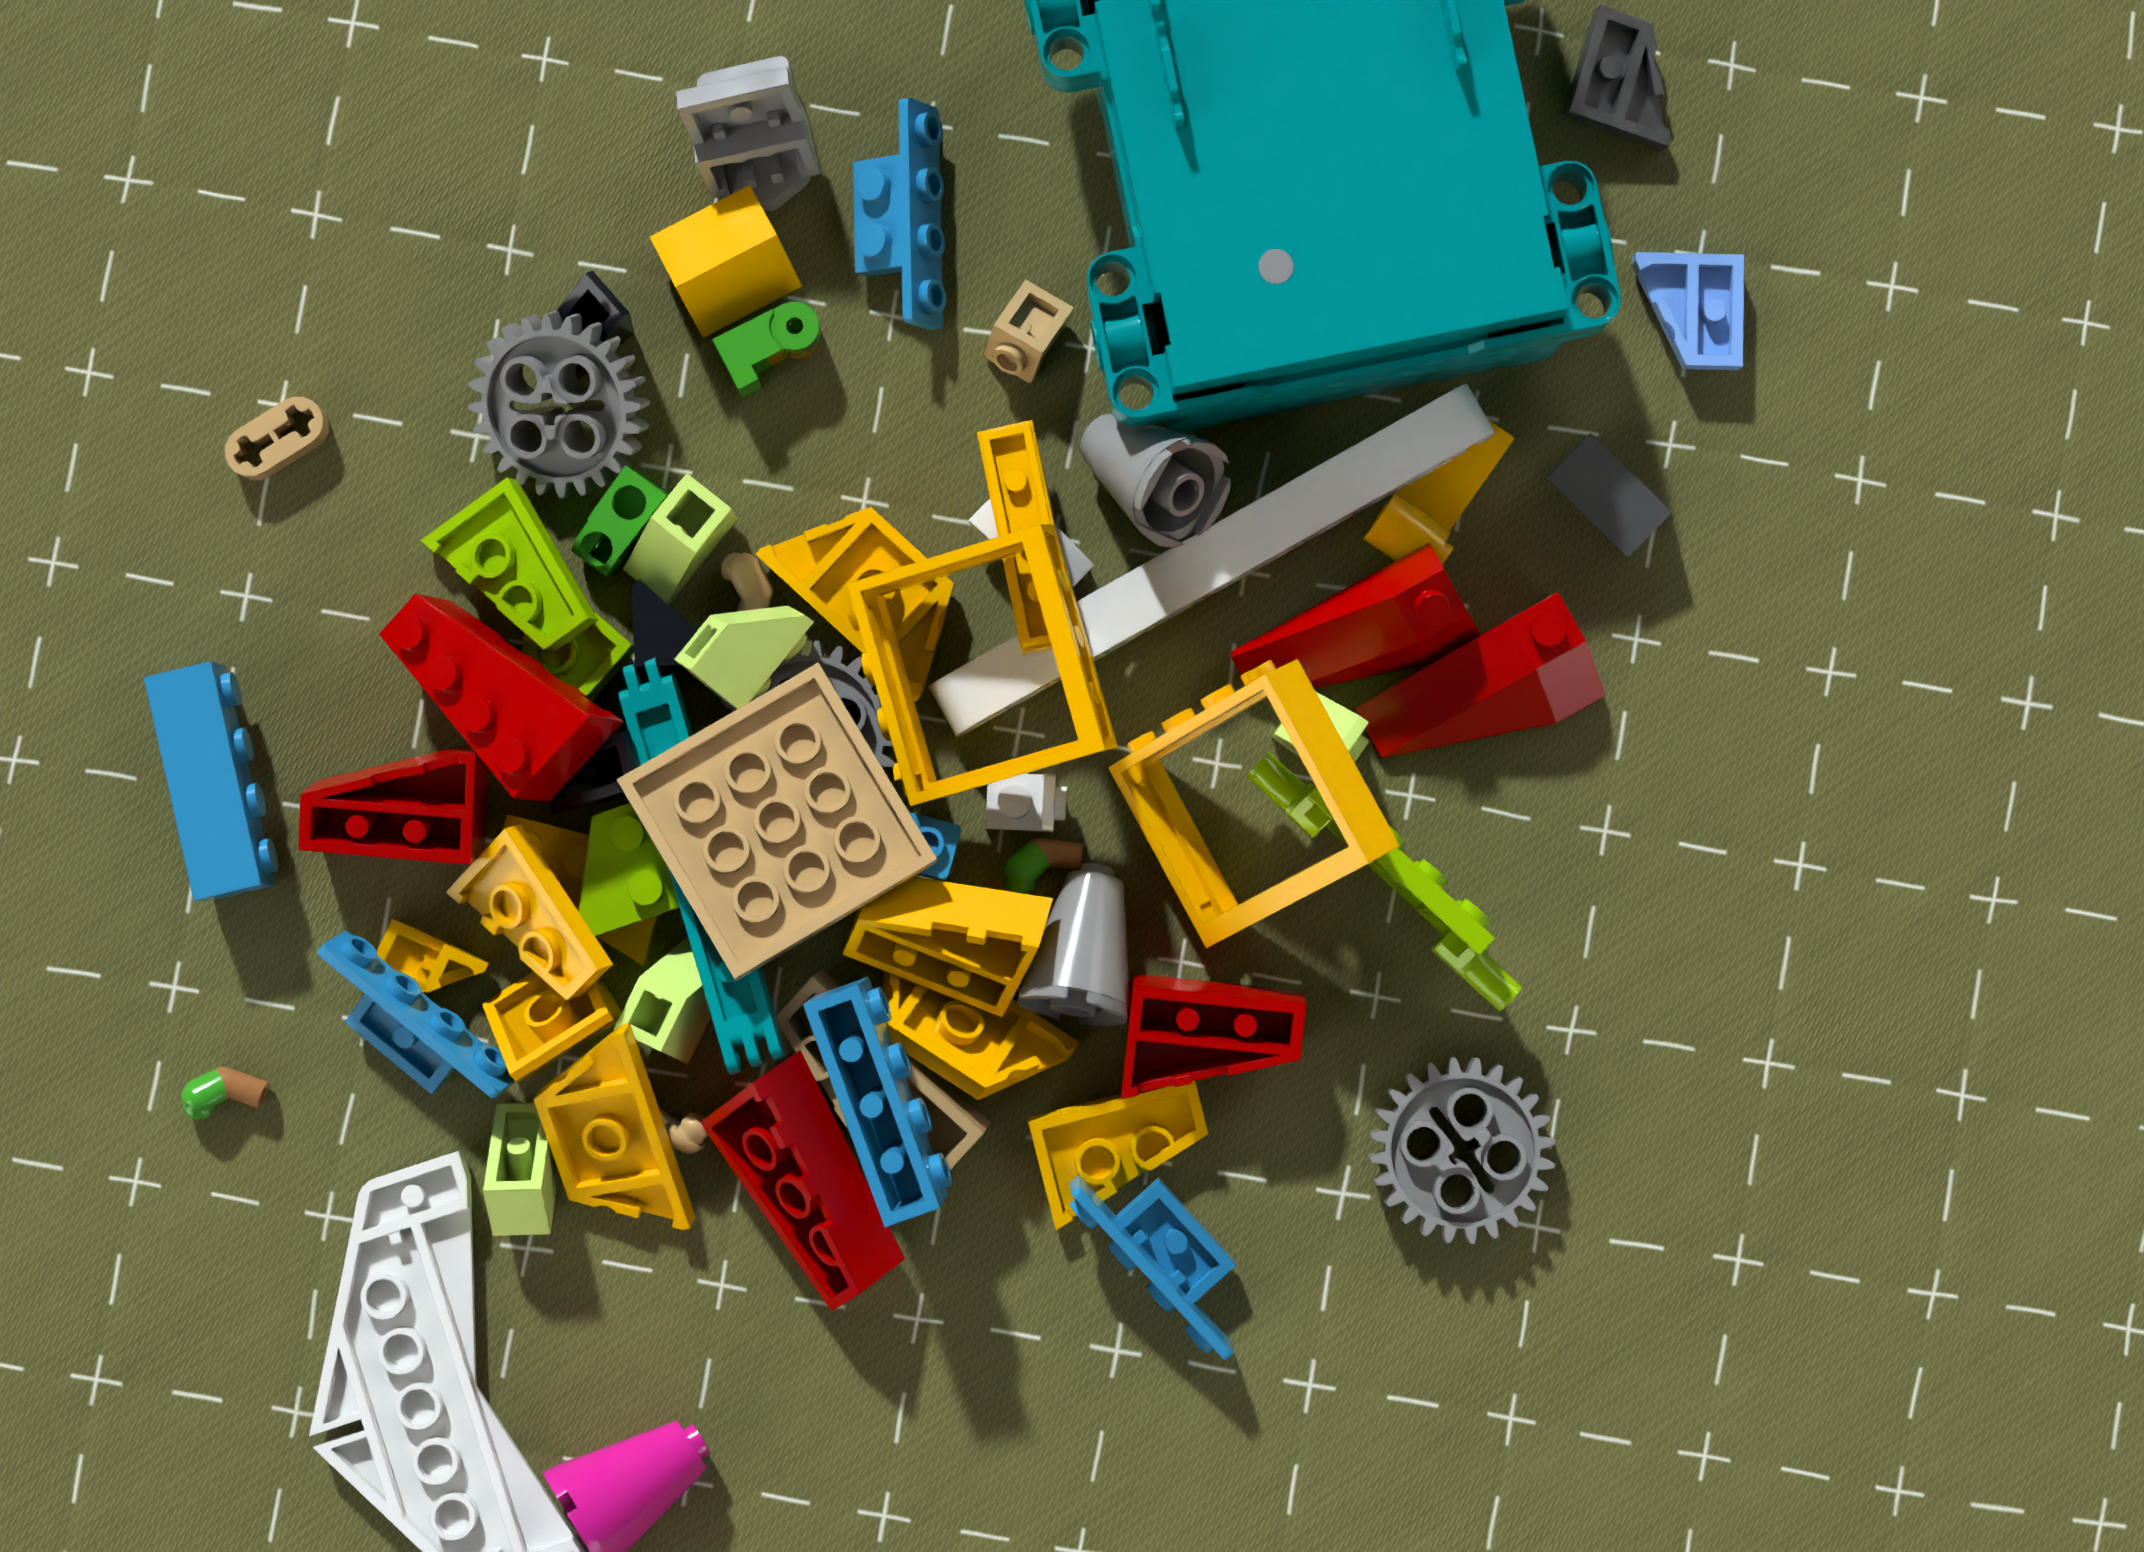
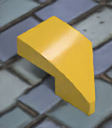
(426, 957)

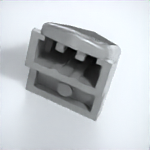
(750, 131)

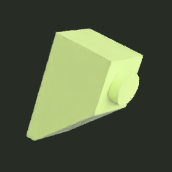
(519, 1173)

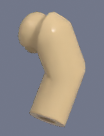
(748, 580)
(685, 1135)

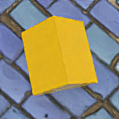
(726, 261)
(540, 1027)

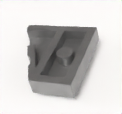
(1618, 80)

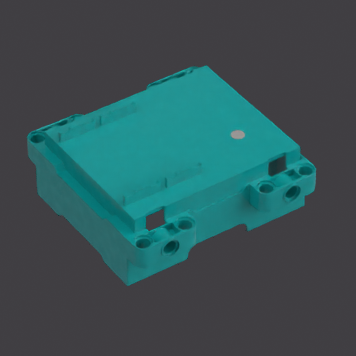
(1321, 201)

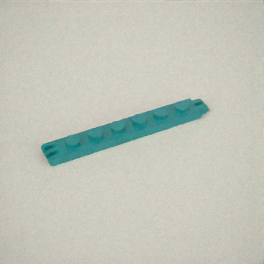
(739, 1008)

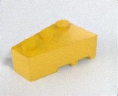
(952, 938)

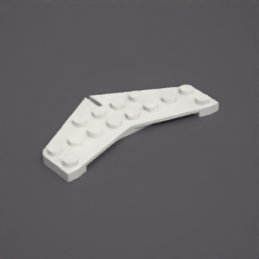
(408, 1370)

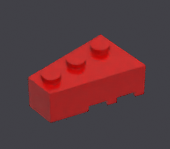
(401, 809)
(1205, 1030)

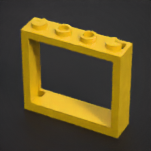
(886, 670)
(1176, 837)

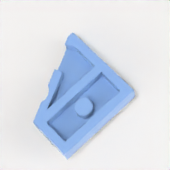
(1697, 305)

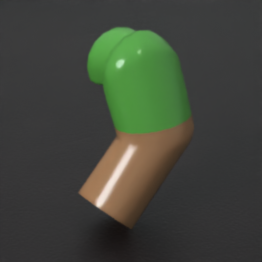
(1036, 857)
(218, 1085)

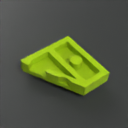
(623, 874)

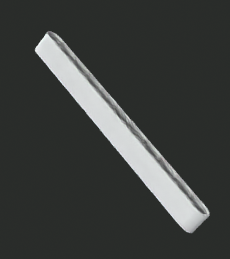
(1224, 553)

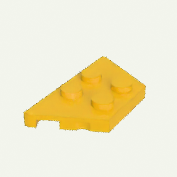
(856, 548)
(969, 1044)
(612, 1134)

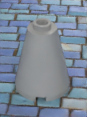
(1158, 477)
(1082, 953)

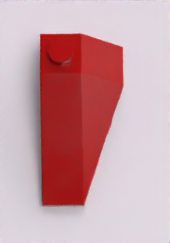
(1374, 627)
(1500, 683)

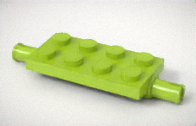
(1419, 883)

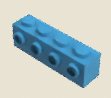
(211, 781)
(877, 1101)

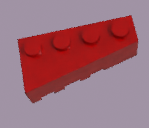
(501, 701)
(805, 1180)

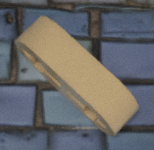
(270, 427)

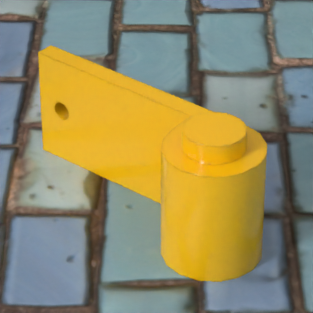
(1434, 502)

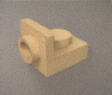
(1026, 331)

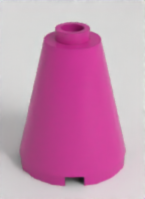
(628, 1485)

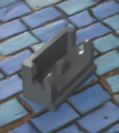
(1609, 494)

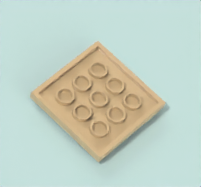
(777, 821)

